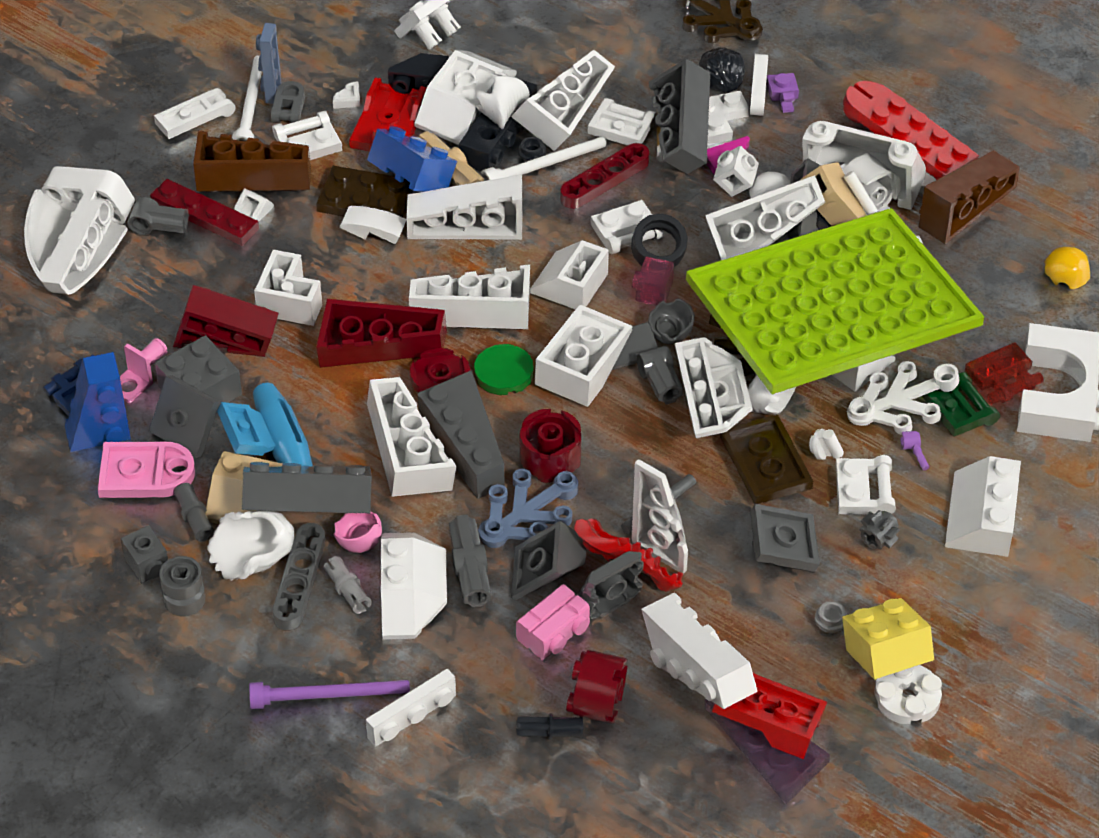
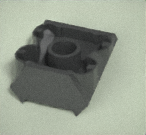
(613, 584)

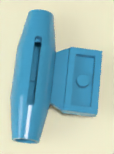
(267, 428)

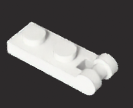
(194, 113)

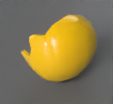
(1068, 266)

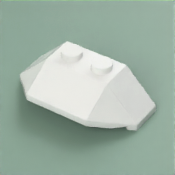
(712, 386)
(411, 584)

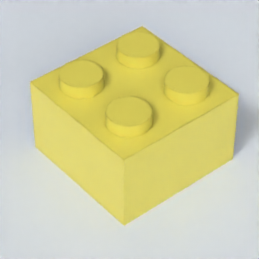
(888, 638)

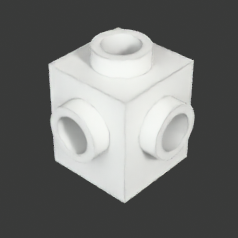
(736, 170)

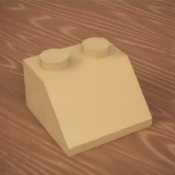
(227, 485)

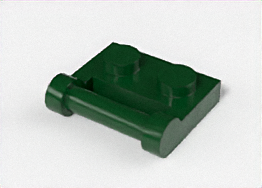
(957, 412)

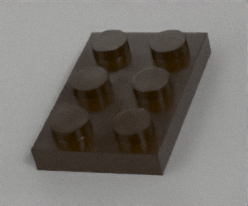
(362, 188)
(766, 459)

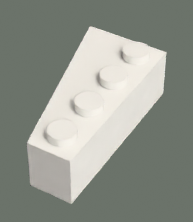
(562, 103)

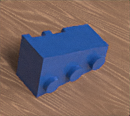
(411, 160)
(98, 405)

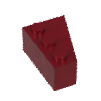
(226, 322)

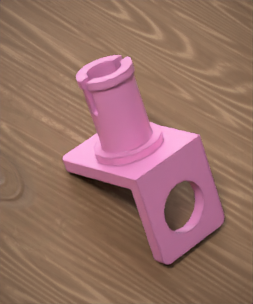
(139, 367)

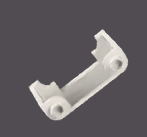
(835, 143)

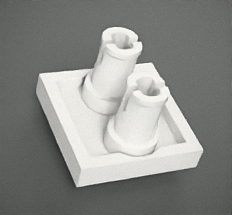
(418, 20)

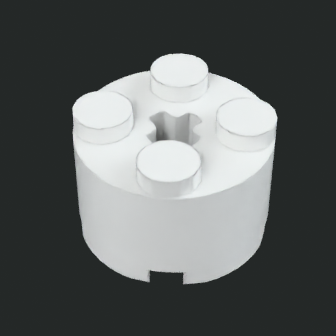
(876, 179)

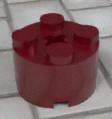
(550, 444)
(598, 686)

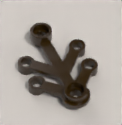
(746, 27)

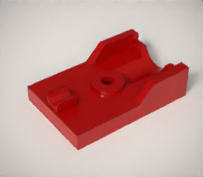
(384, 109)
(791, 715)

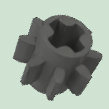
(879, 529)

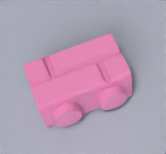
(553, 622)

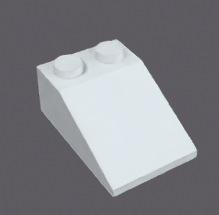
(581, 355)

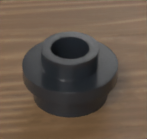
(531, 149)

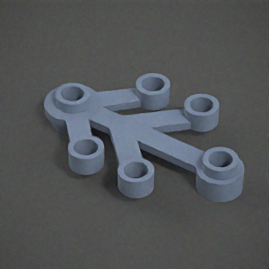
(497, 530)

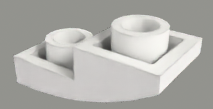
(362, 220)

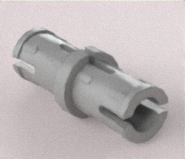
(347, 584)

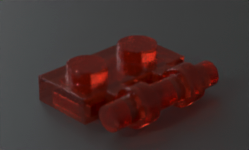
(1000, 365)

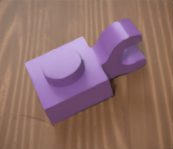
(783, 88)

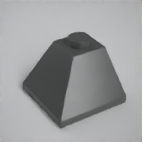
(546, 558)

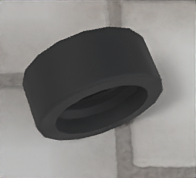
(659, 222)

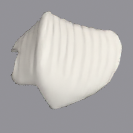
(506, 96)
(765, 402)

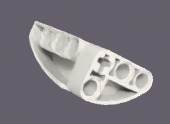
(75, 225)

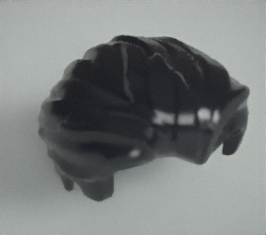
(725, 69)

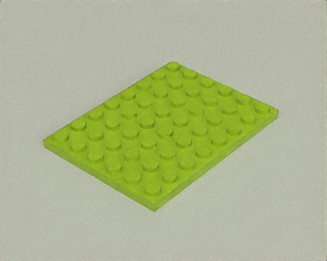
(833, 300)

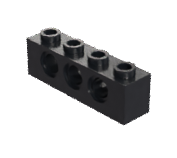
(487, 142)

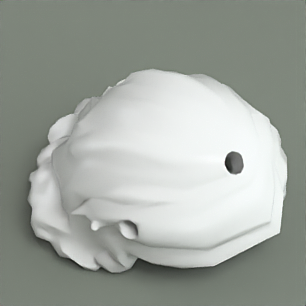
(249, 542)

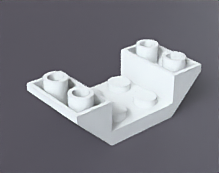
(451, 95)

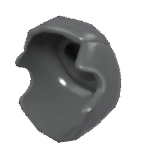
(671, 321)

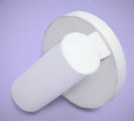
(825, 444)

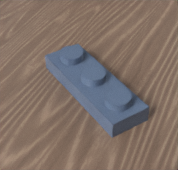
(269, 61)

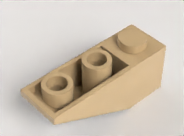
(839, 199)

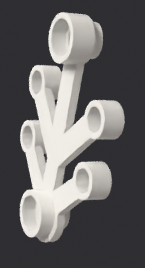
(868, 409)

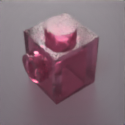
(653, 280)

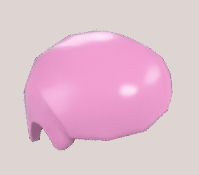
(358, 531)

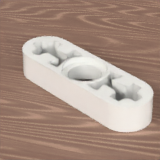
(759, 85)

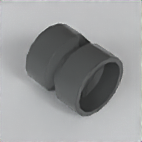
(182, 586)

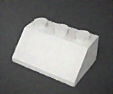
(984, 506)

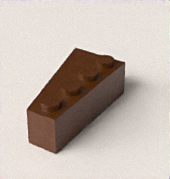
(250, 164)
(965, 195)

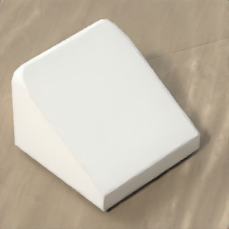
(253, 205)

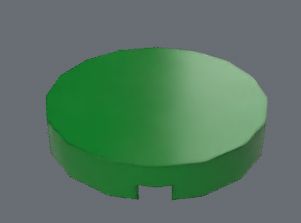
(504, 369)

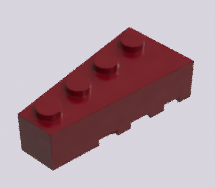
(377, 332)

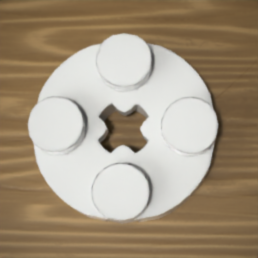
(913, 708)

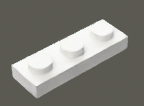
(411, 708)

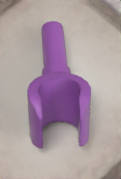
(912, 440)

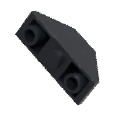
(415, 72)

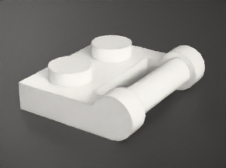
(621, 123)
(320, 141)
(618, 225)
(854, 489)

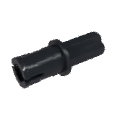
(549, 726)

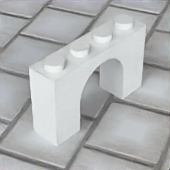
(1066, 414)

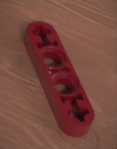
(574, 197)

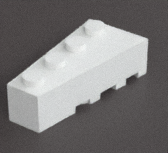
(468, 211)
(477, 300)
(408, 449)
(696, 653)

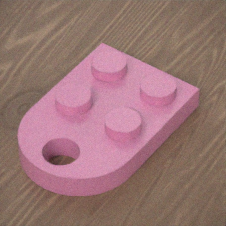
(143, 469)

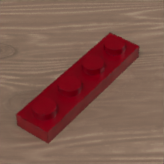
(207, 212)

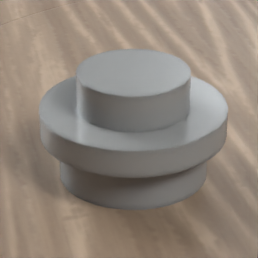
(829, 617)

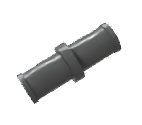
(194, 512)

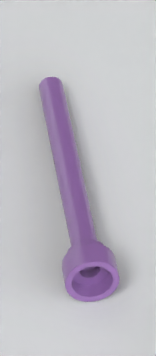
(263, 694)

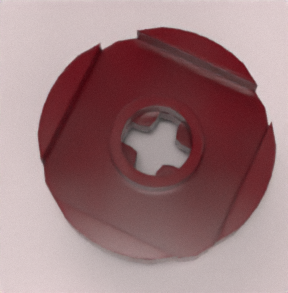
(434, 360)

